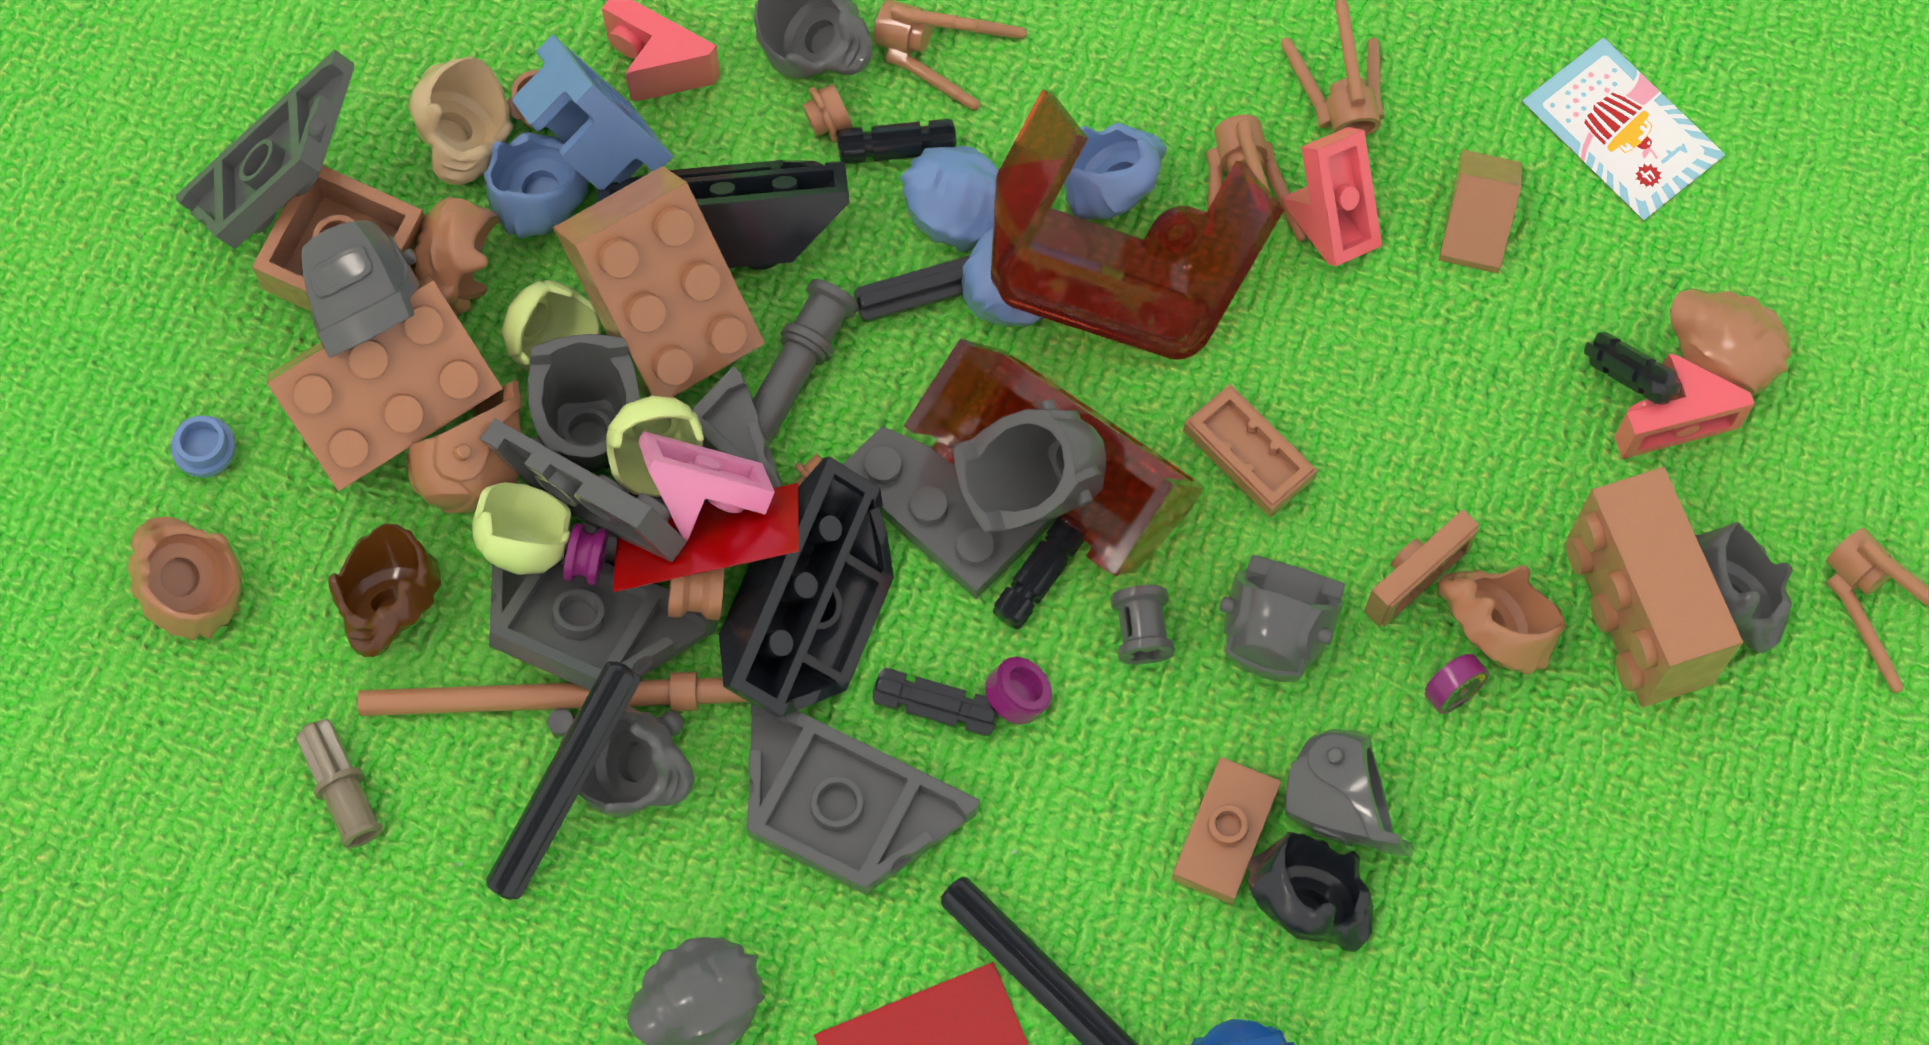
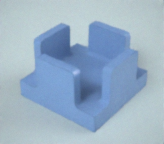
(601, 127)

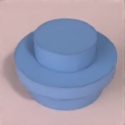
(203, 446)

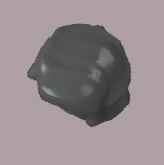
(812, 36)
(1749, 584)
(637, 768)
(697, 995)

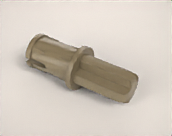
(339, 784)

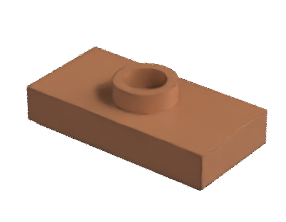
(1250, 450)
(1419, 567)
(1226, 830)

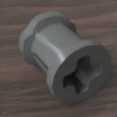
(1142, 624)

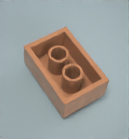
(660, 283)
(385, 390)
(1652, 588)

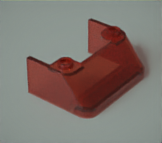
(1139, 292)
(1141, 489)

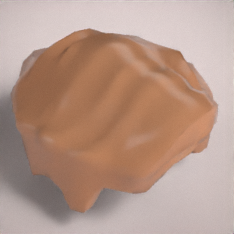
(452, 249)
(1731, 337)
(184, 577)
(1504, 616)

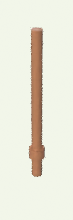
(682, 691)

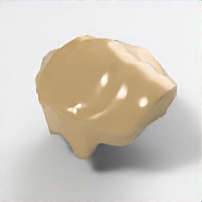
(460, 115)

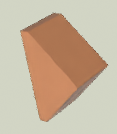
(1481, 211)

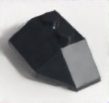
(765, 208)
(811, 611)

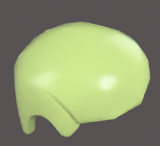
(543, 314)
(654, 415)
(521, 528)

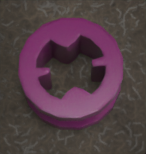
(585, 554)

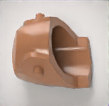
(456, 464)

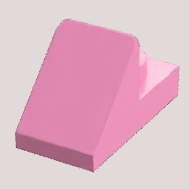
(692, 473)

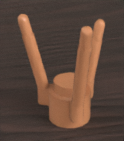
(909, 28)
(1350, 100)
(1243, 140)
(1867, 565)

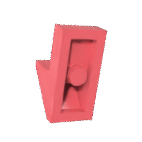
(664, 53)
(1339, 201)
(1700, 410)

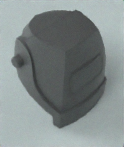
(357, 284)
(577, 392)
(1030, 467)
(1279, 618)
(1341, 793)

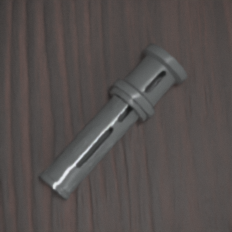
(805, 345)

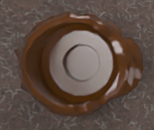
(384, 588)

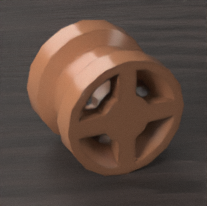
(697, 594)

